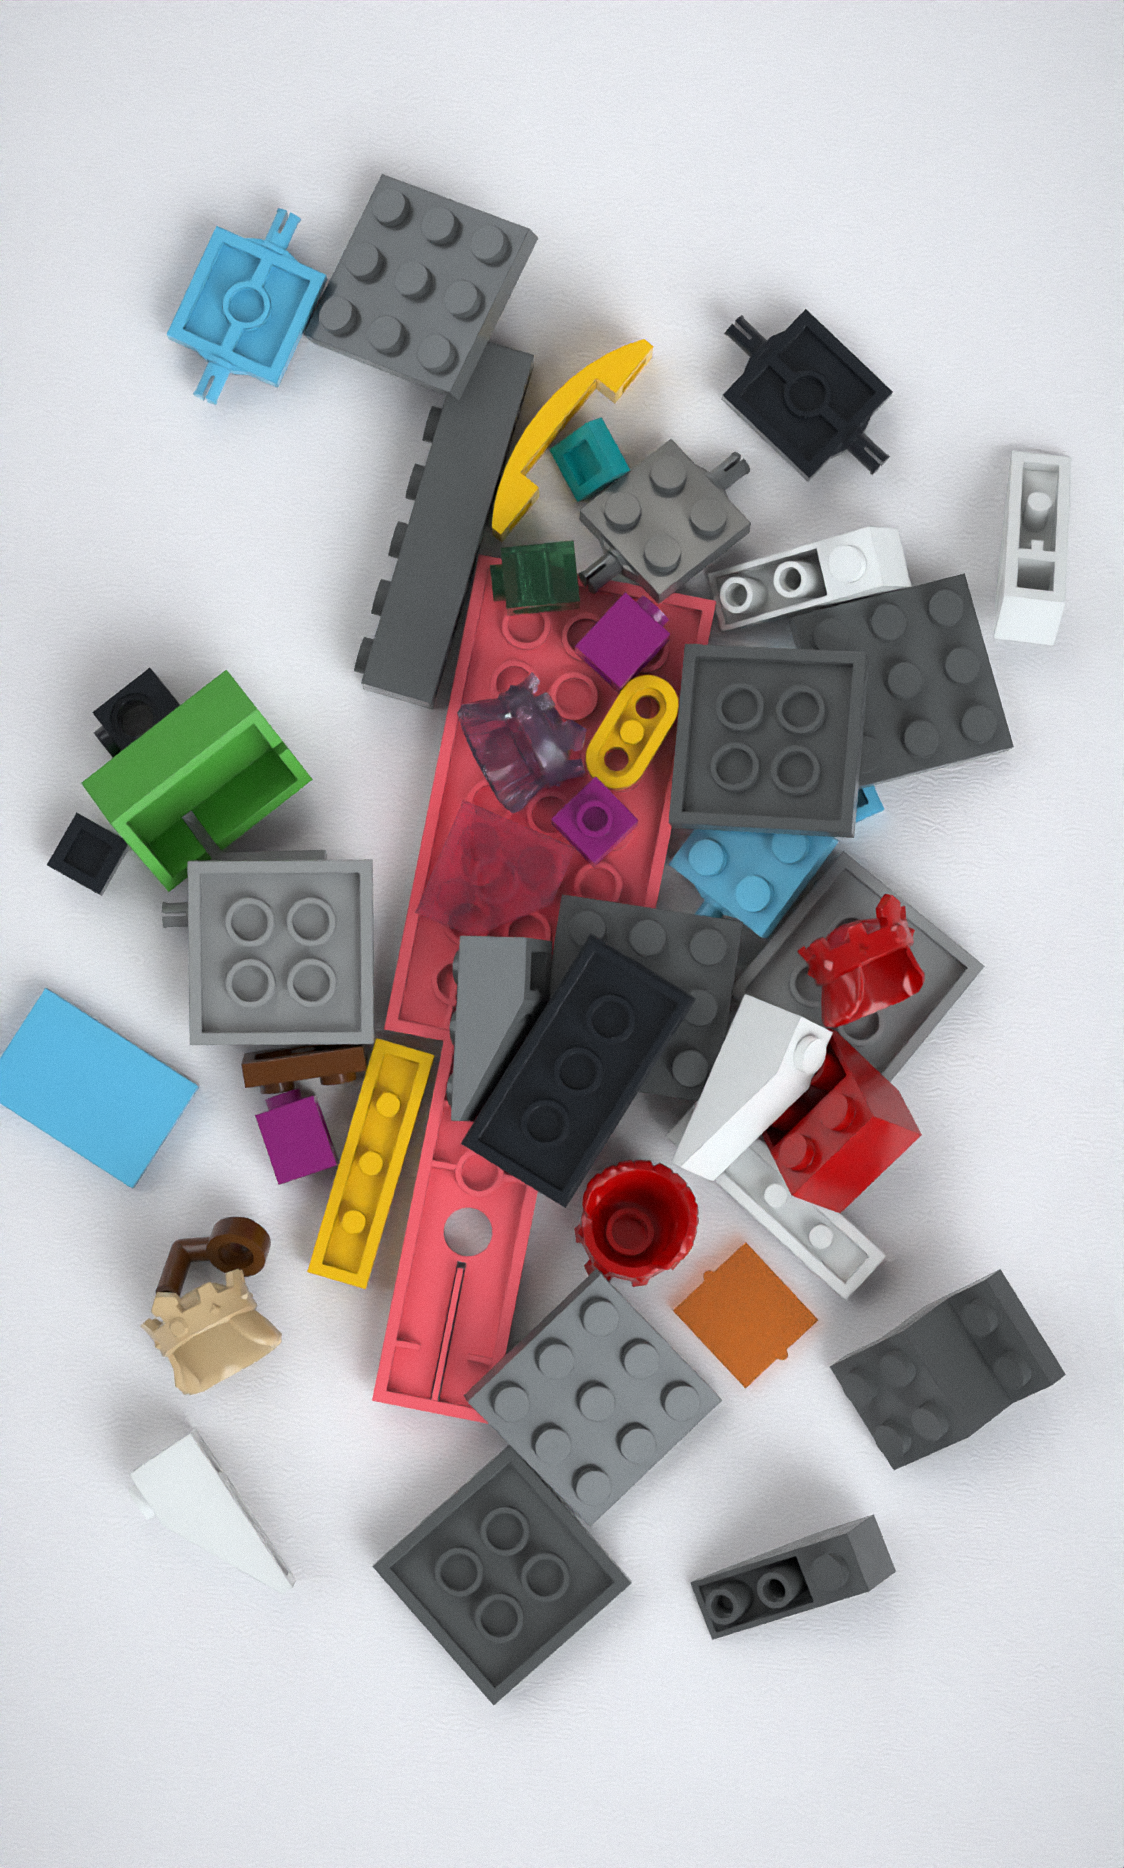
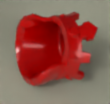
(865, 965)
(637, 1221)

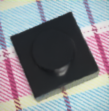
(89, 854)

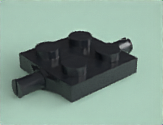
(806, 395)

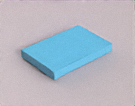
(91, 1088)

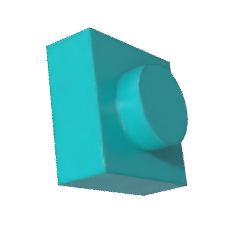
(589, 459)

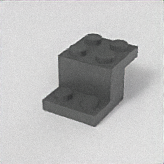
(947, 1370)

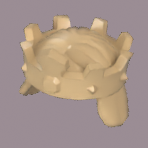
(210, 1332)

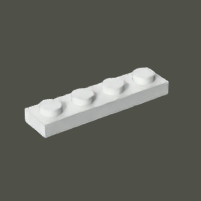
(813, 1233)

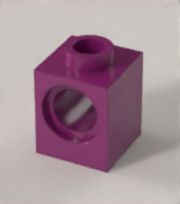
(624, 640)
(594, 822)
(296, 1136)

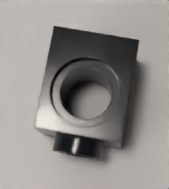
(144, 690)

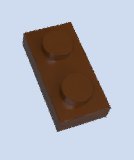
(280, 1068)

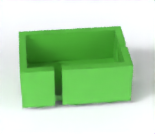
(201, 758)

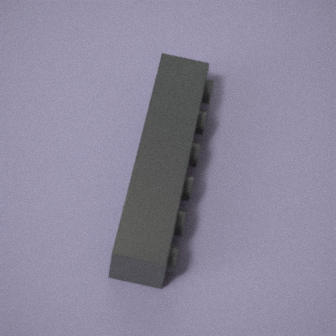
(444, 530)

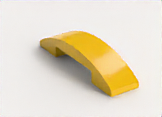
(608, 375)

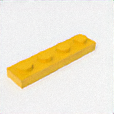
(371, 1163)

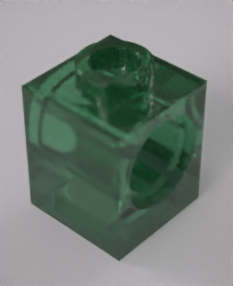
(537, 578)

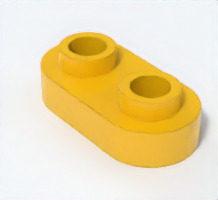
(631, 733)

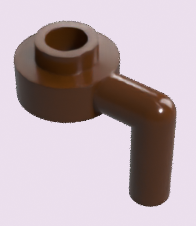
(231, 1246)

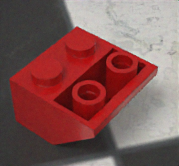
(840, 1130)

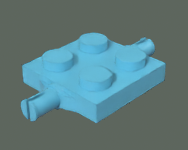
(247, 306)
(750, 872)

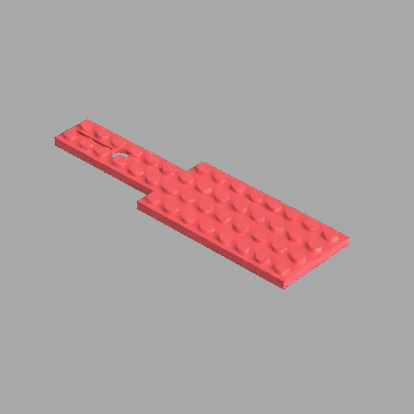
(423, 997)

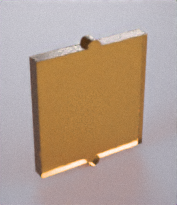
(745, 1315)

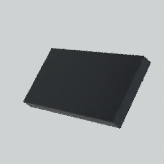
(578, 1070)

